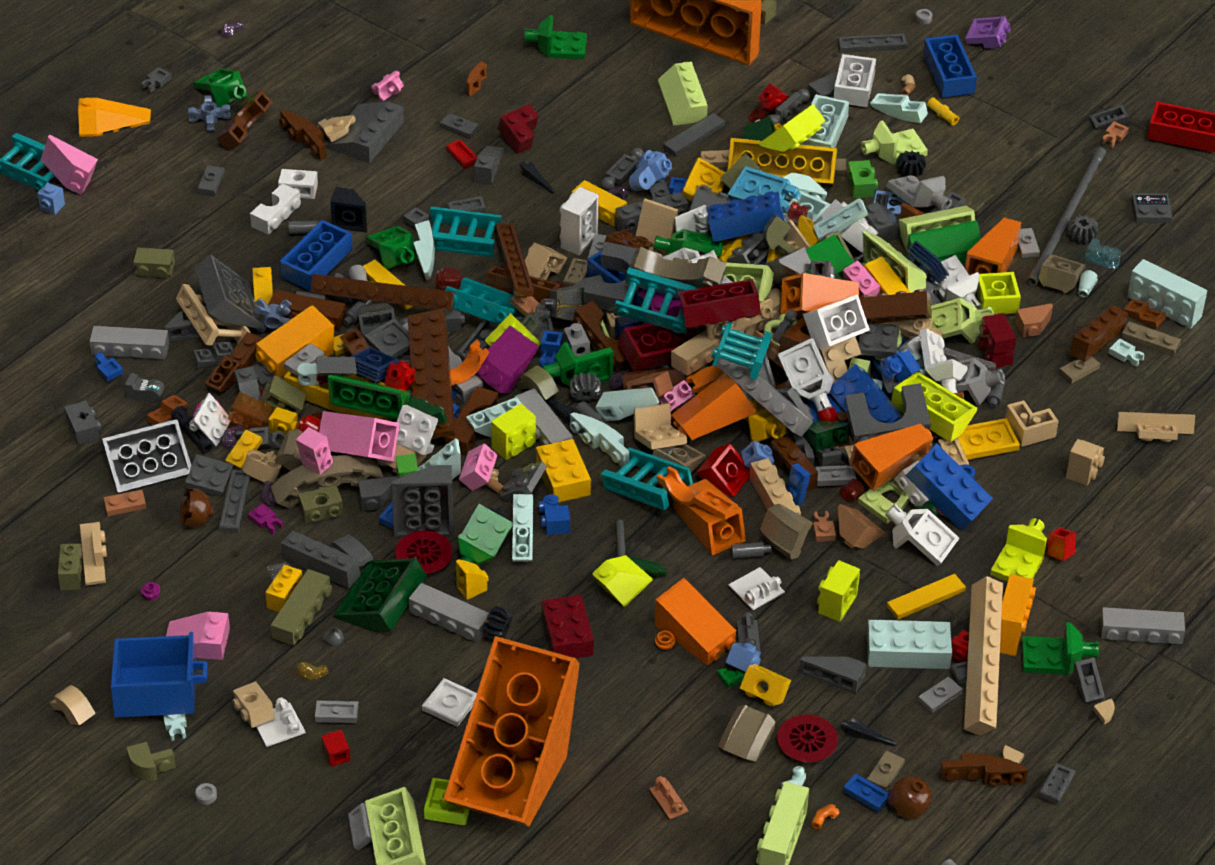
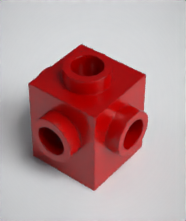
(772, 97)
(400, 375)
(960, 647)

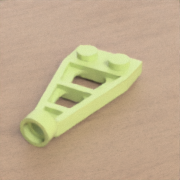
(878, 504)

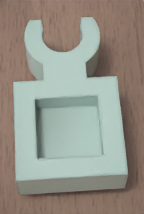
(1124, 351)
(175, 724)

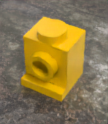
(283, 421)

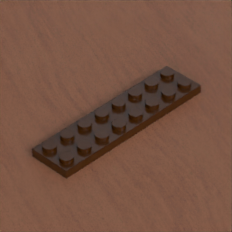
(431, 360)

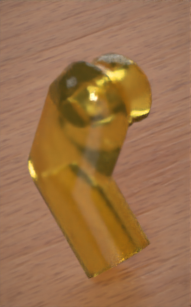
(312, 672)

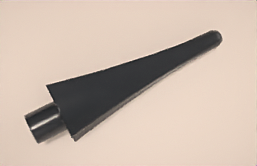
(532, 173)
(562, 410)
(859, 730)

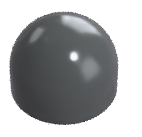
(276, 435)
(333, 637)

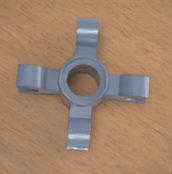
(209, 113)
(272, 314)

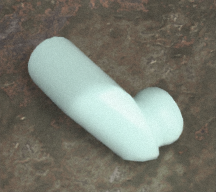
(798, 777)

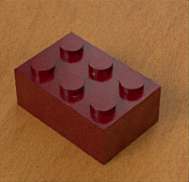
(567, 626)

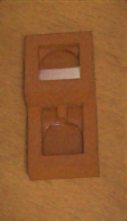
(474, 79)
(1140, 312)
(163, 414)

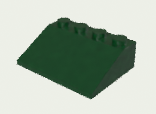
(381, 594)

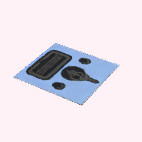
(889, 200)

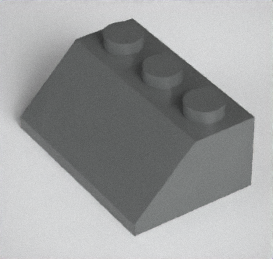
(789, 265)

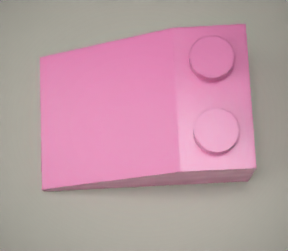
(68, 164)
(209, 631)

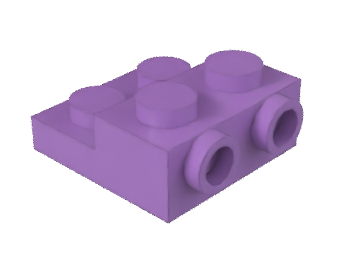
(988, 31)

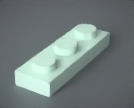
(841, 219)

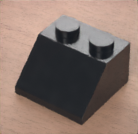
(348, 210)

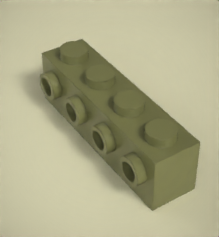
(301, 607)

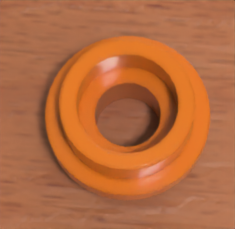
(665, 640)

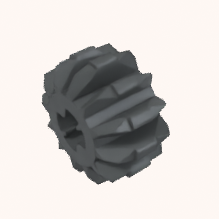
(1082, 229)
(585, 387)

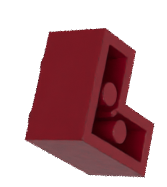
(517, 127)

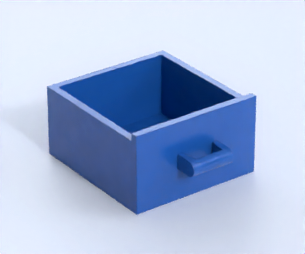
(155, 676)

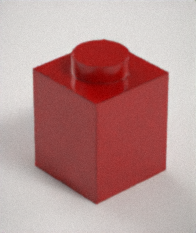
(1061, 544)
(335, 748)

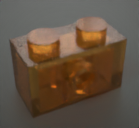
(250, 411)

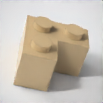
(543, 260)
(836, 354)
(1030, 426)
(1084, 461)

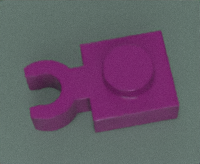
(263, 516)

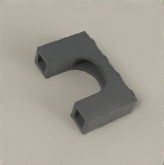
(605, 294)
(864, 426)

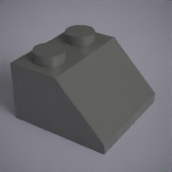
(883, 221)

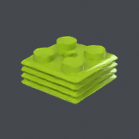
(440, 810)

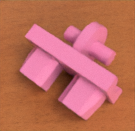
(389, 85)
(677, 396)

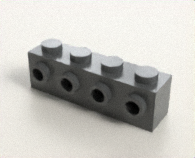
(628, 215)
(751, 250)
(320, 558)

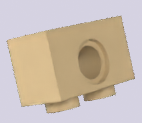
(253, 704)

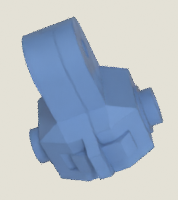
(651, 169)

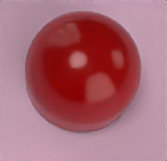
(827, 415)

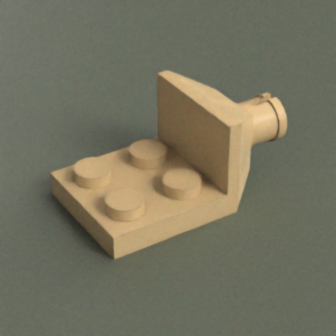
(654, 427)

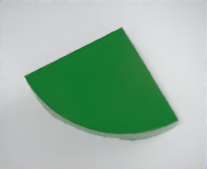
(730, 677)

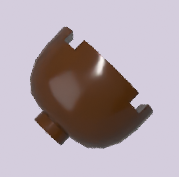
(195, 509)
(910, 797)

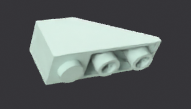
(621, 404)

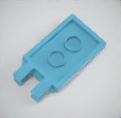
(758, 183)

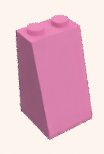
(360, 435)

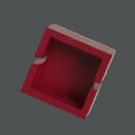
(997, 340)

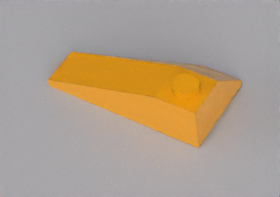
(104, 115)

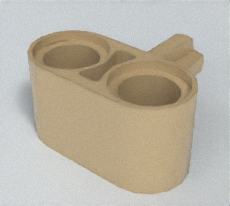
(262, 466)

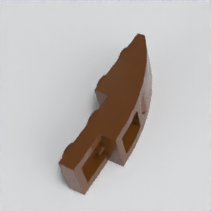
(304, 131)
(240, 358)
(990, 768)

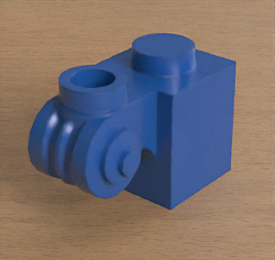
(550, 345)
(900, 365)
(555, 517)

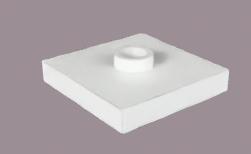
(450, 702)

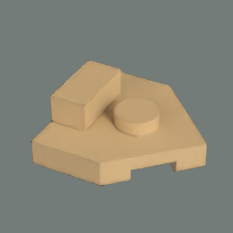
(336, 126)

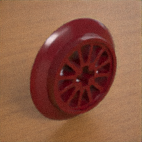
(438, 549)
(792, 739)

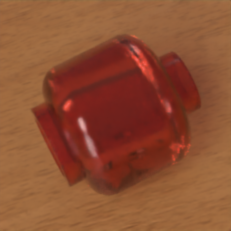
(448, 277)

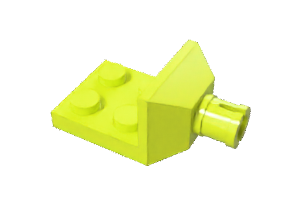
(1022, 551)

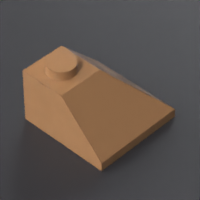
(857, 528)

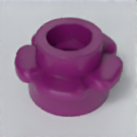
(150, 591)

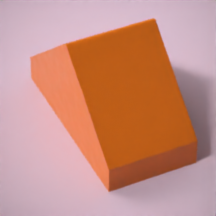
(716, 26)
(515, 732)

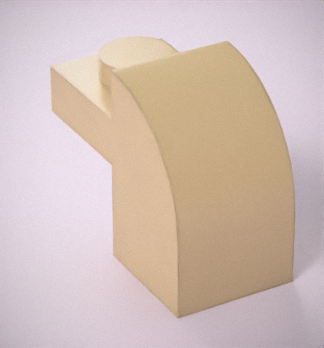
(73, 704)

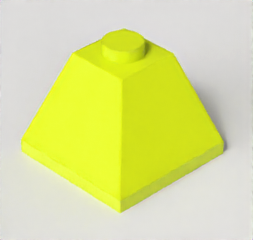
(621, 579)

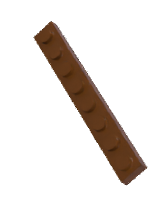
(514, 260)
(382, 292)

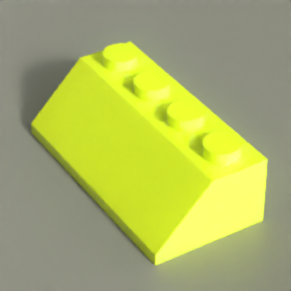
(795, 131)
(946, 411)

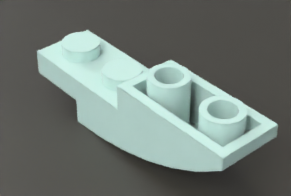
(599, 434)
(522, 528)

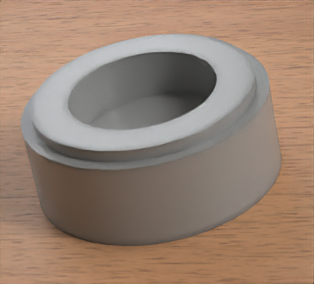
(923, 16)
(206, 793)

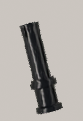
(203, 443)

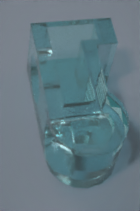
(1103, 254)

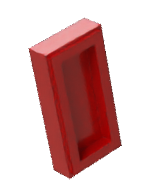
(461, 153)

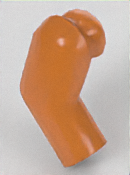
(821, 814)

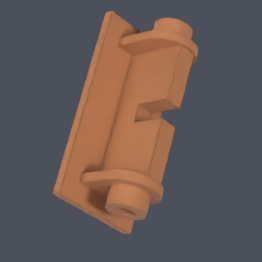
(668, 798)

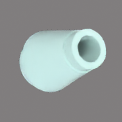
(1087, 282)

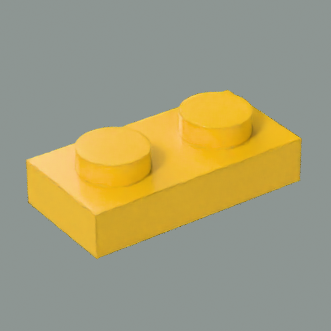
(247, 442)

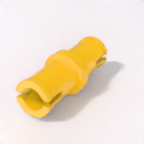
(943, 111)

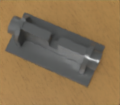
(748, 630)

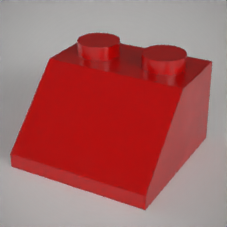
(725, 470)

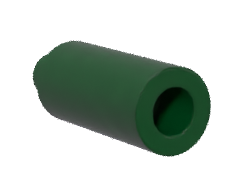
(651, 568)

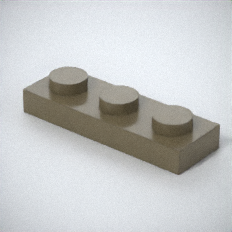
(1151, 338)

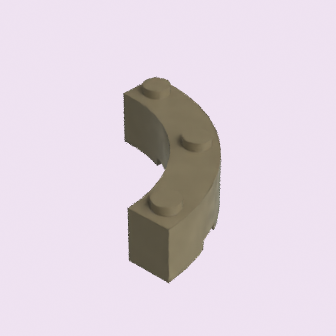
(700, 274)
(342, 470)

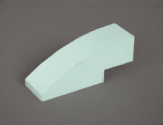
(900, 107)
(425, 248)

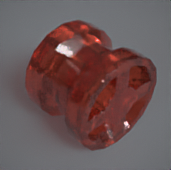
(796, 210)
(852, 490)

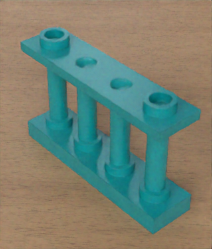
(30, 149)
(460, 243)
(652, 284)
(483, 301)
(755, 359)
(638, 490)

